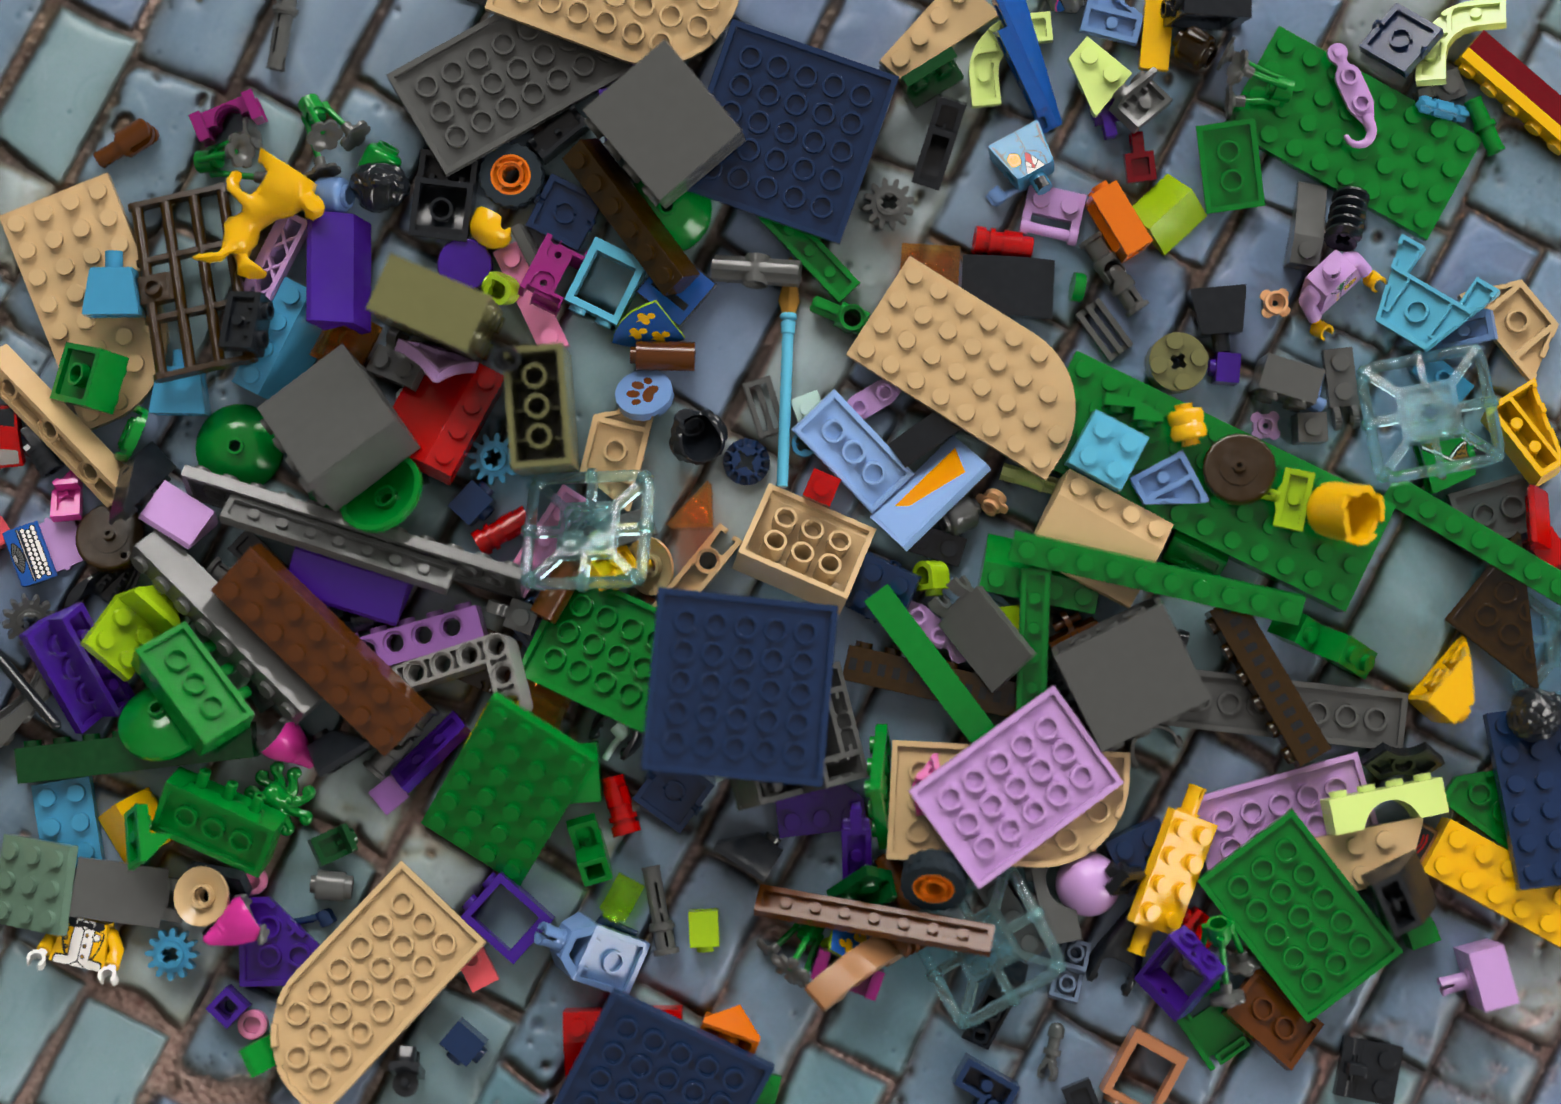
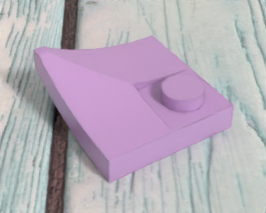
(435, 360)

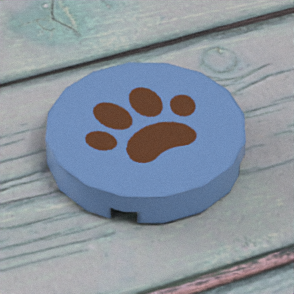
(644, 394)

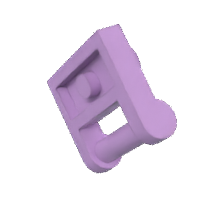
(1055, 205)

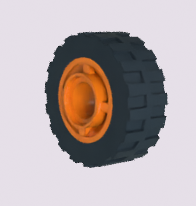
(499, 164)
(933, 880)

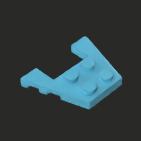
(1419, 310)

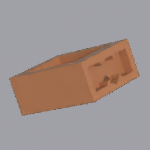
(1143, 1038)

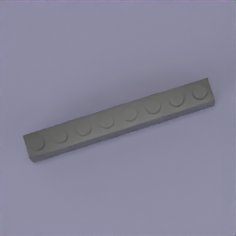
(189, 588)

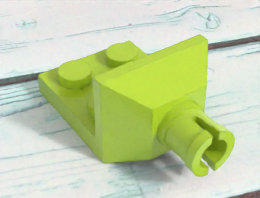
(126, 625)

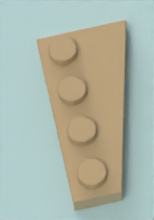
(935, 31)

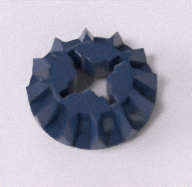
(744, 475)

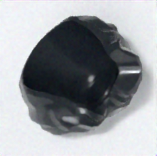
(379, 186)
(697, 436)
(1534, 714)

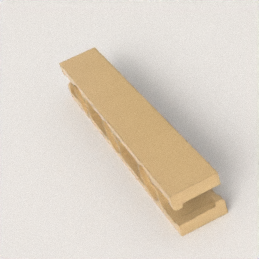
(58, 426)
(695, 577)

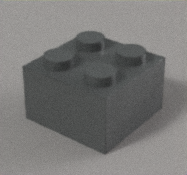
(1286, 382)

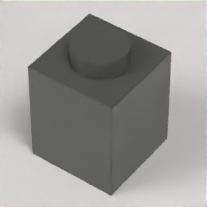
(1309, 428)

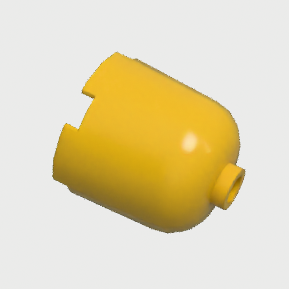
(1345, 512)

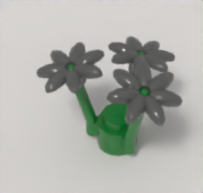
(794, 974)

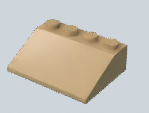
(1101, 519)
(803, 548)

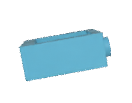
(618, 256)

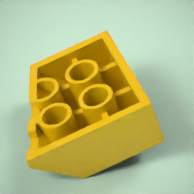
(1447, 687)

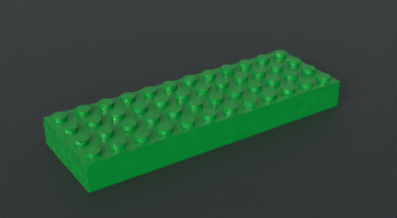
(1301, 561)

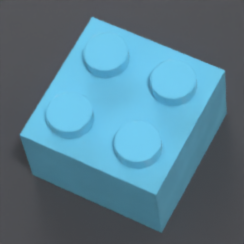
(1106, 451)

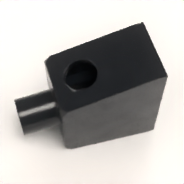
(1217, 313)

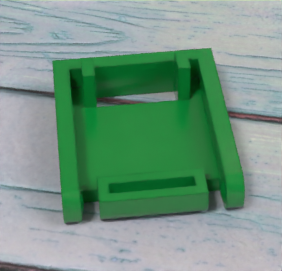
(1213, 1033)

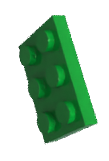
(1230, 165)

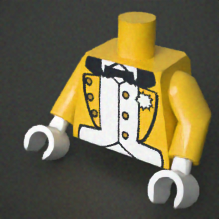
(87, 945)

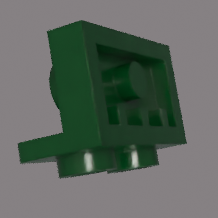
(932, 78)
(866, 885)

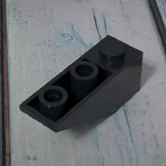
(137, 479)
(985, 1032)

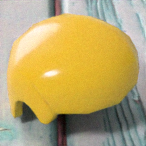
(487, 229)

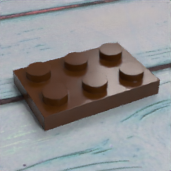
(1272, 1020)

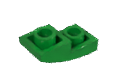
(1140, 412)

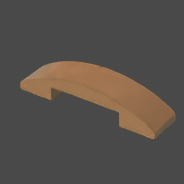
(851, 970)

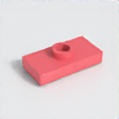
(480, 971)

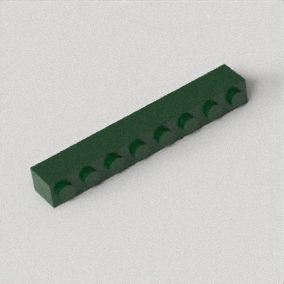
(108, 756)

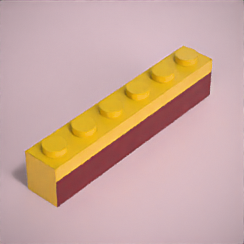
(1515, 87)

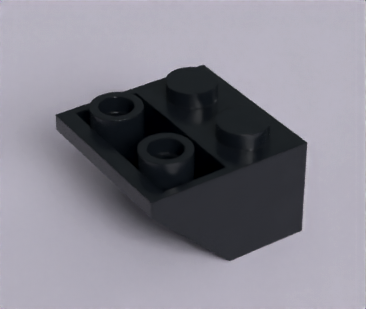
(1401, 893)

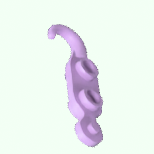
(1354, 94)
(873, 398)
(929, 624)

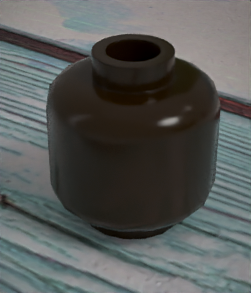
(1195, 48)

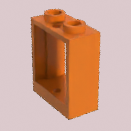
(1117, 220)

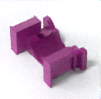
(209, 123)
(548, 270)
(868, 988)

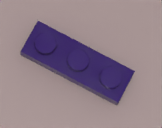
(430, 752)

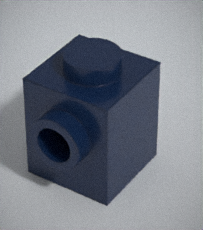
(473, 503)
(464, 1043)

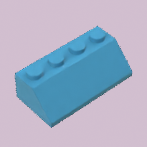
(288, 347)

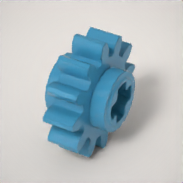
(484, 454)
(161, 955)

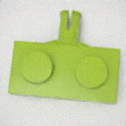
(1291, 499)

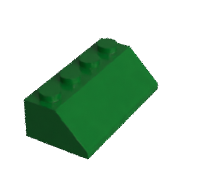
(1004, 579)

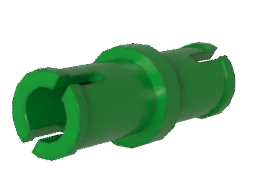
(1484, 126)

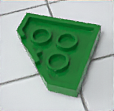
(879, 784)
(1477, 801)

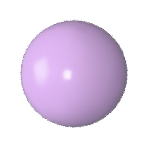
(1082, 885)

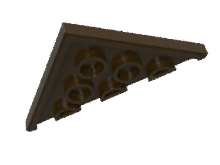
(1499, 620)

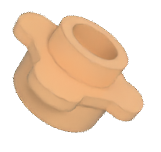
(1269, 309)
(993, 502)

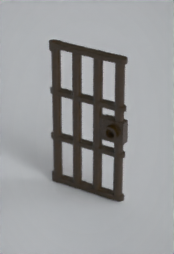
(169, 286)

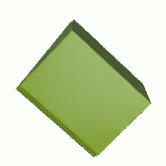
(1169, 212)

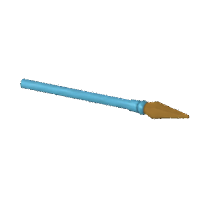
(788, 302)

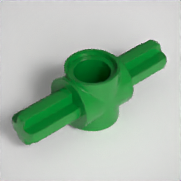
(836, 313)

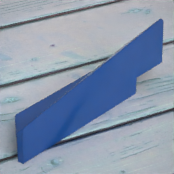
(1026, 61)

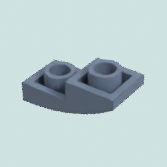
(1068, 983)

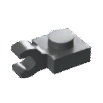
(1451, 91)
(516, 614)

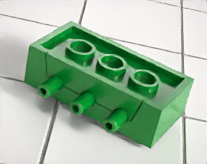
(193, 688)
(219, 820)

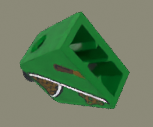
(1451, 450)

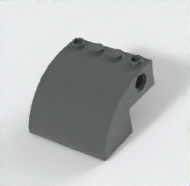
(843, 755)

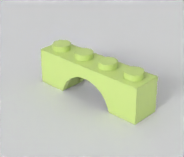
(1349, 812)

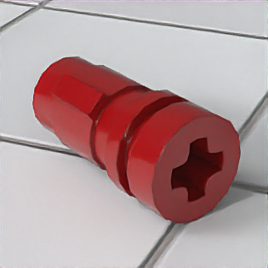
(1001, 243)
(500, 531)
(619, 805)

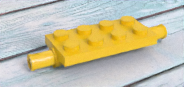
(1171, 871)

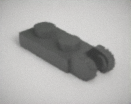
(1341, 385)

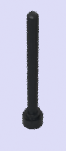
(29, 693)

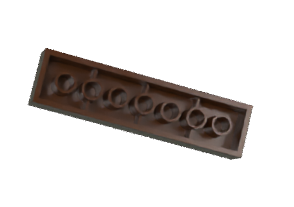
(321, 648)

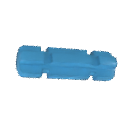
(1442, 109)

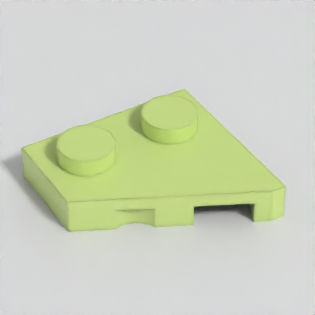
(1097, 74)

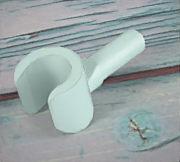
(620, 732)

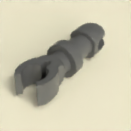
(1055, 1033)

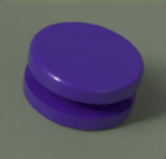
(465, 262)

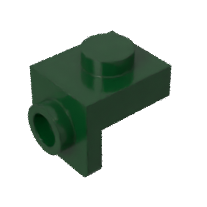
(333, 844)

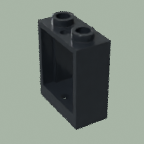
(1206, 14)

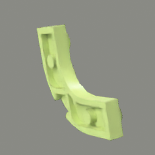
(1456, 22)
(986, 59)

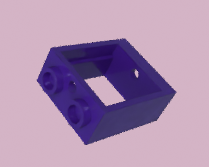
(527, 939)
(1155, 979)

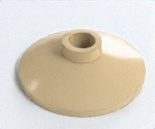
(661, 572)
(190, 896)

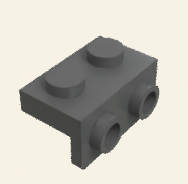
(1139, 101)

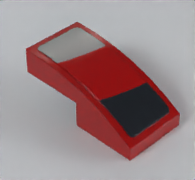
(10, 439)

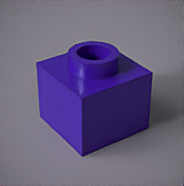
(1224, 368)
(219, 1009)

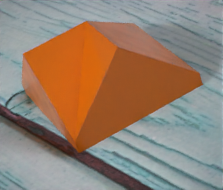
(732, 1027)

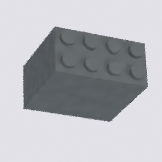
(663, 125)
(337, 429)
(1130, 674)

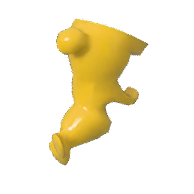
(277, 197)

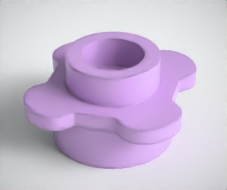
(1257, 425)

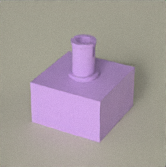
(1482, 975)

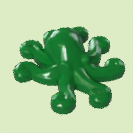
(284, 796)

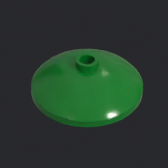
(687, 219)
(257, 456)
(386, 501)
(148, 733)

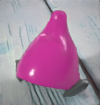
(285, 743)
(236, 925)

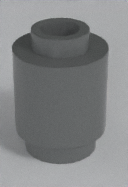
(332, 885)

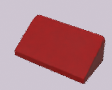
(1537, 518)

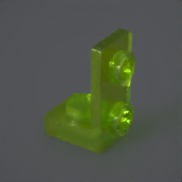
(621, 898)

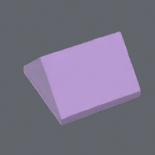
(178, 515)

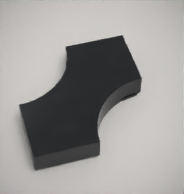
(1389, 761)

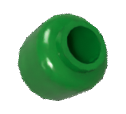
(380, 153)

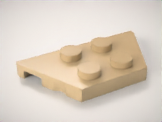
(1522, 326)
(616, 445)
(1370, 848)

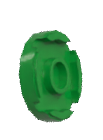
(131, 434)

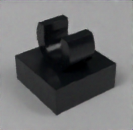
(1123, 878)

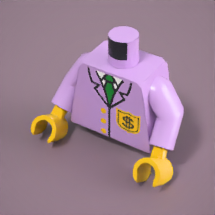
(1330, 282)

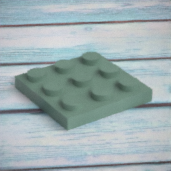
(36, 884)

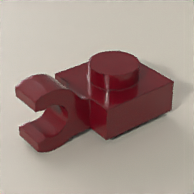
(1139, 164)

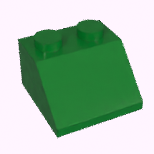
(89, 377)

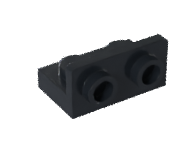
(246, 322)

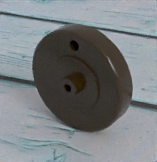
(1239, 469)
(107, 545)

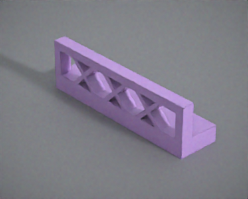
(278, 254)

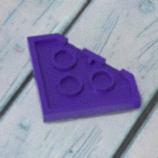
(816, 811)
(283, 951)

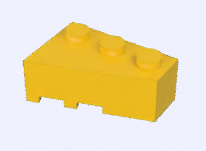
(1528, 434)

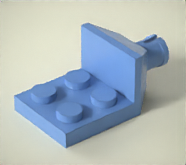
(594, 952)

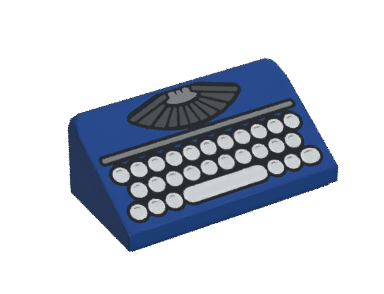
(29, 554)

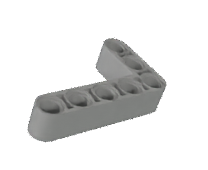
(462, 666)

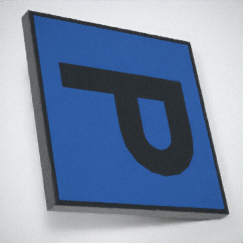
(680, 305)

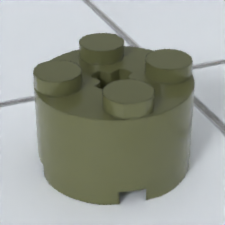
(1192, 361)

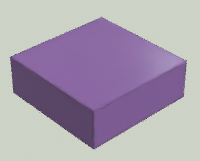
(388, 794)

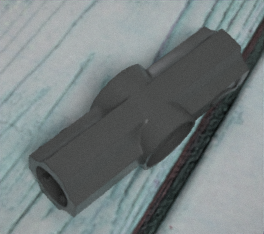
(756, 270)

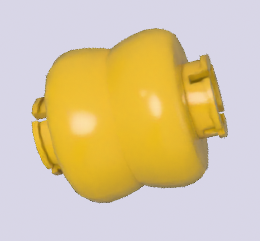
(1187, 424)

